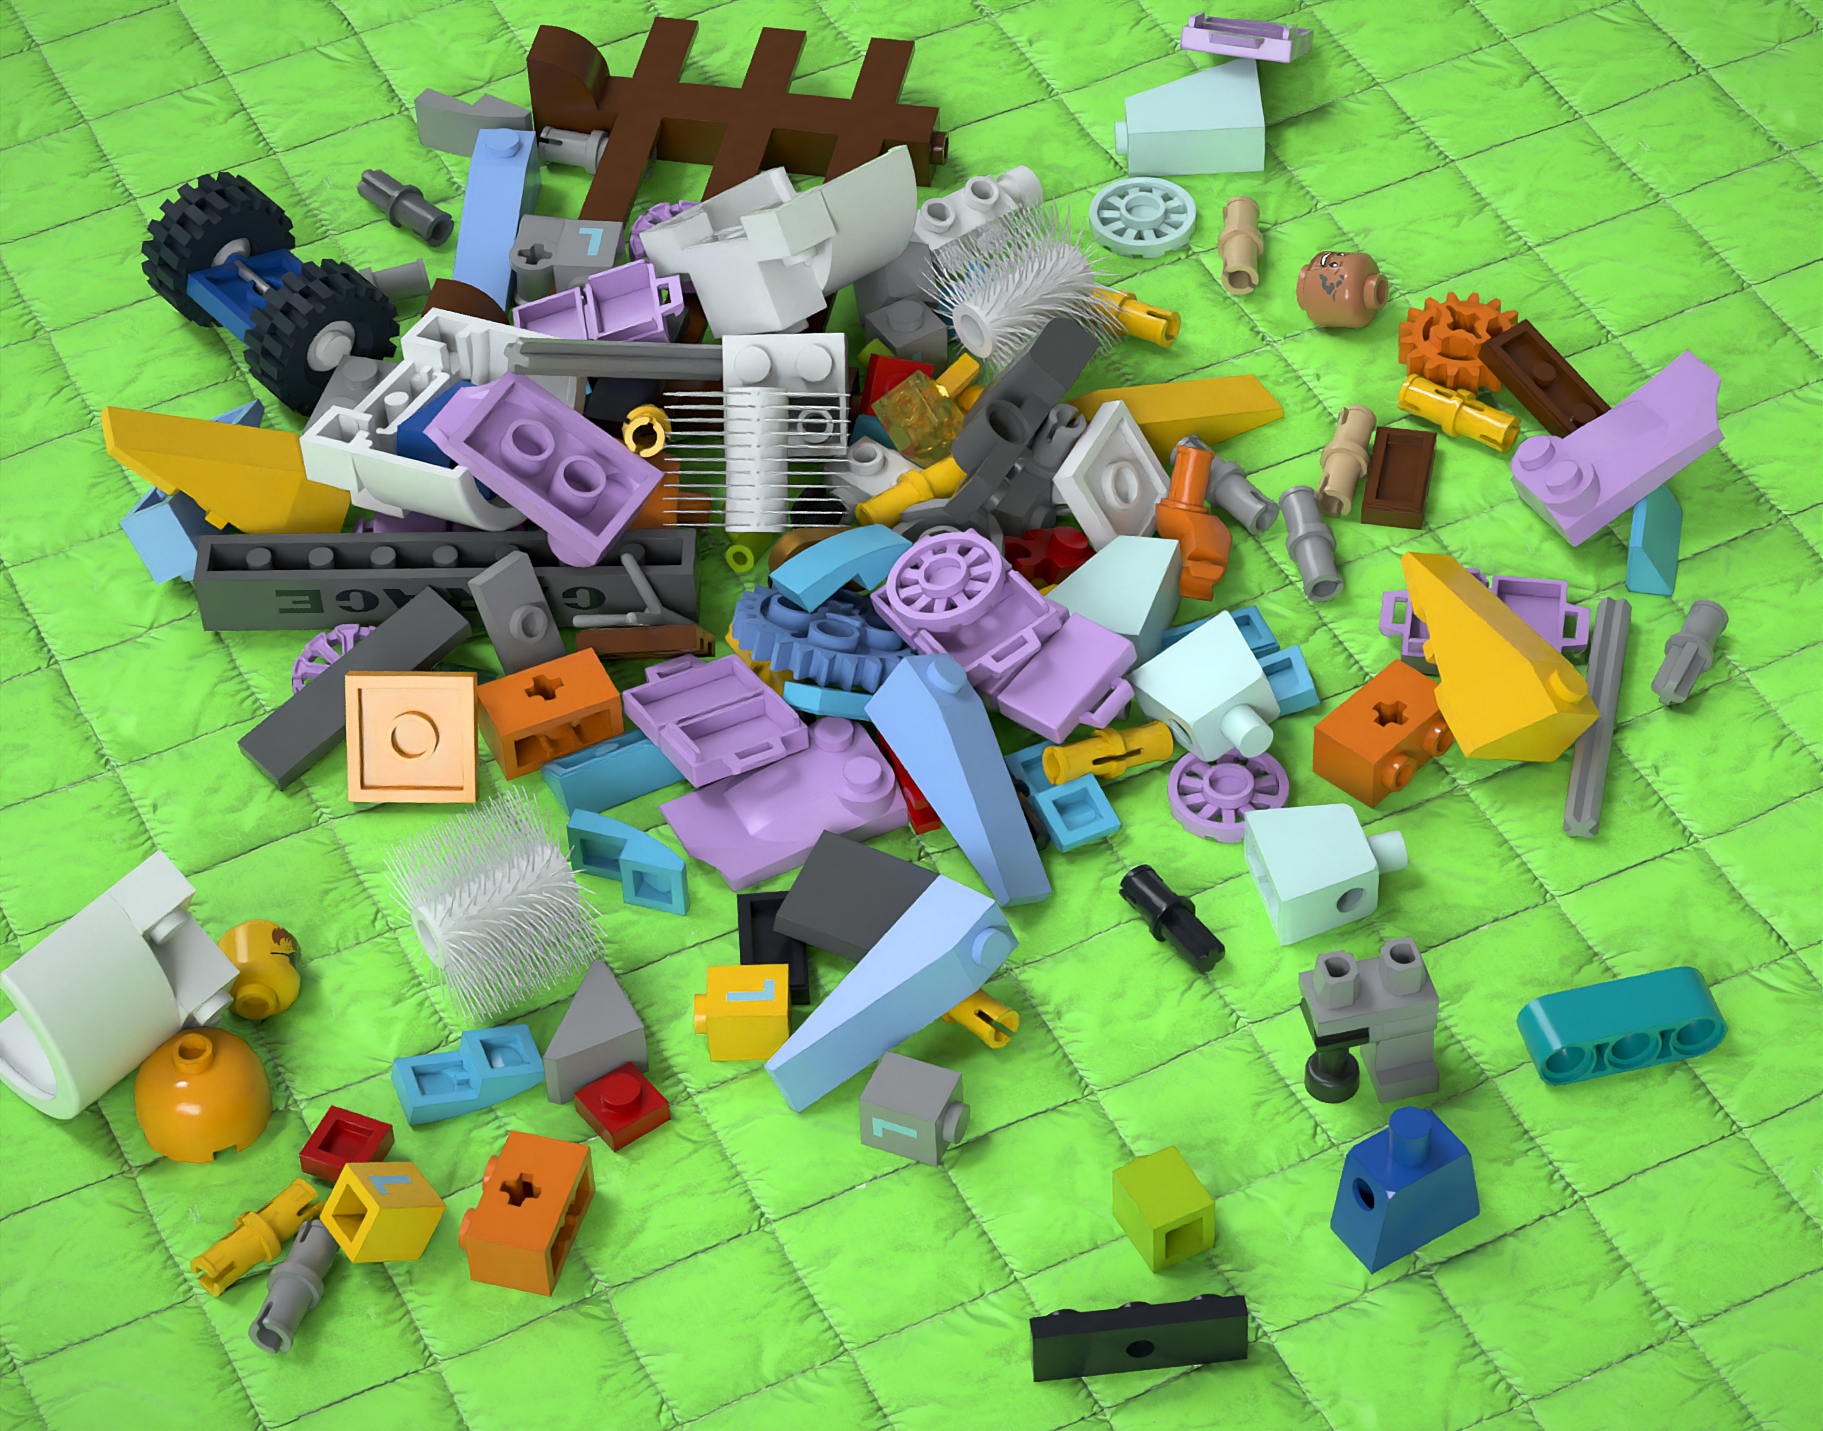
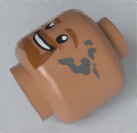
(1341, 289)

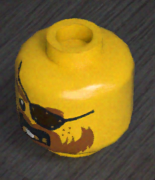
(267, 966)

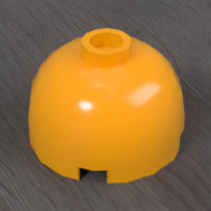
(202, 1095)

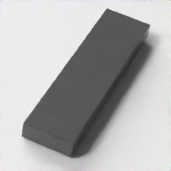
(316, 715)

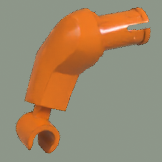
(1201, 535)

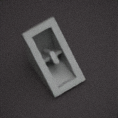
(593, 1037)

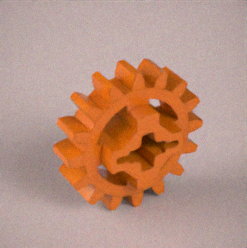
(1455, 339)

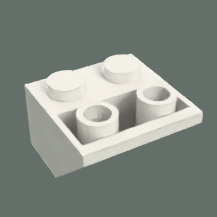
(802, 365)

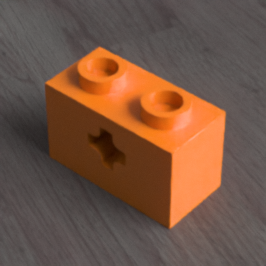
(548, 712)
(1381, 735)
(528, 1212)

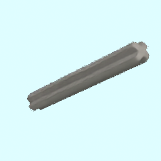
(614, 359)
(1594, 745)

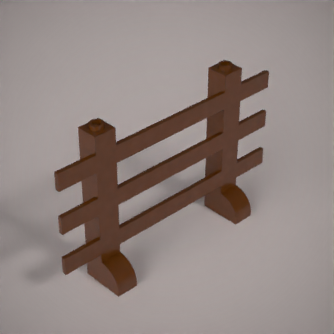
(715, 126)

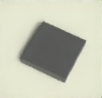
(849, 896)

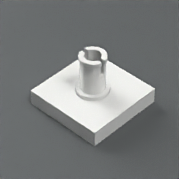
(1111, 479)

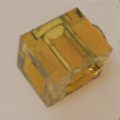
(920, 419)

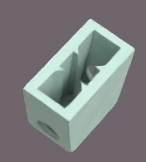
(1209, 692)
(1317, 867)

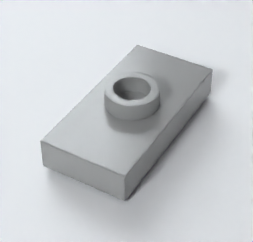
(516, 614)

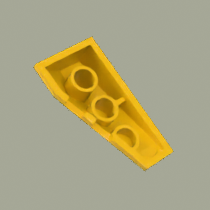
(1175, 410)
(229, 469)
(1500, 680)

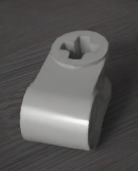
(534, 257)

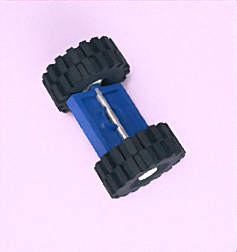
(229, 263)

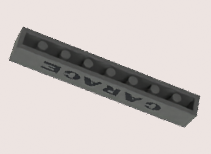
(368, 577)

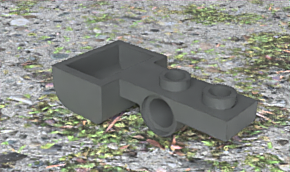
(1011, 413)

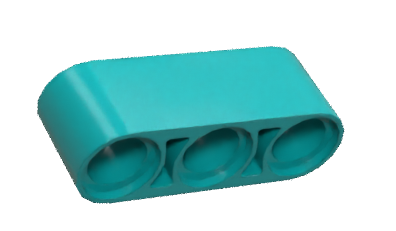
(1621, 1025)

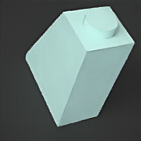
(1196, 124)
(1127, 590)

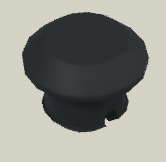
(815, 506)

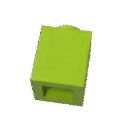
(1163, 1208)

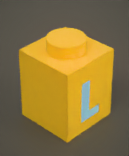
(745, 1011)
(382, 1211)

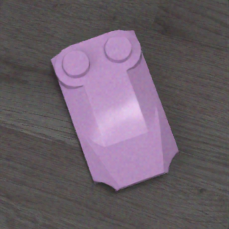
(1623, 454)
(547, 464)
(775, 813)

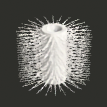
(1022, 297)
(757, 456)
(495, 905)

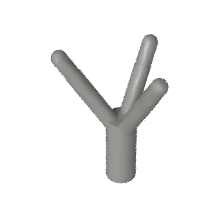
(653, 615)

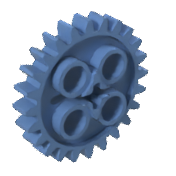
(834, 644)

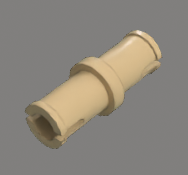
(1240, 245)
(1345, 460)

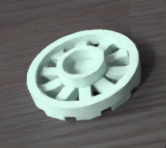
(1142, 216)

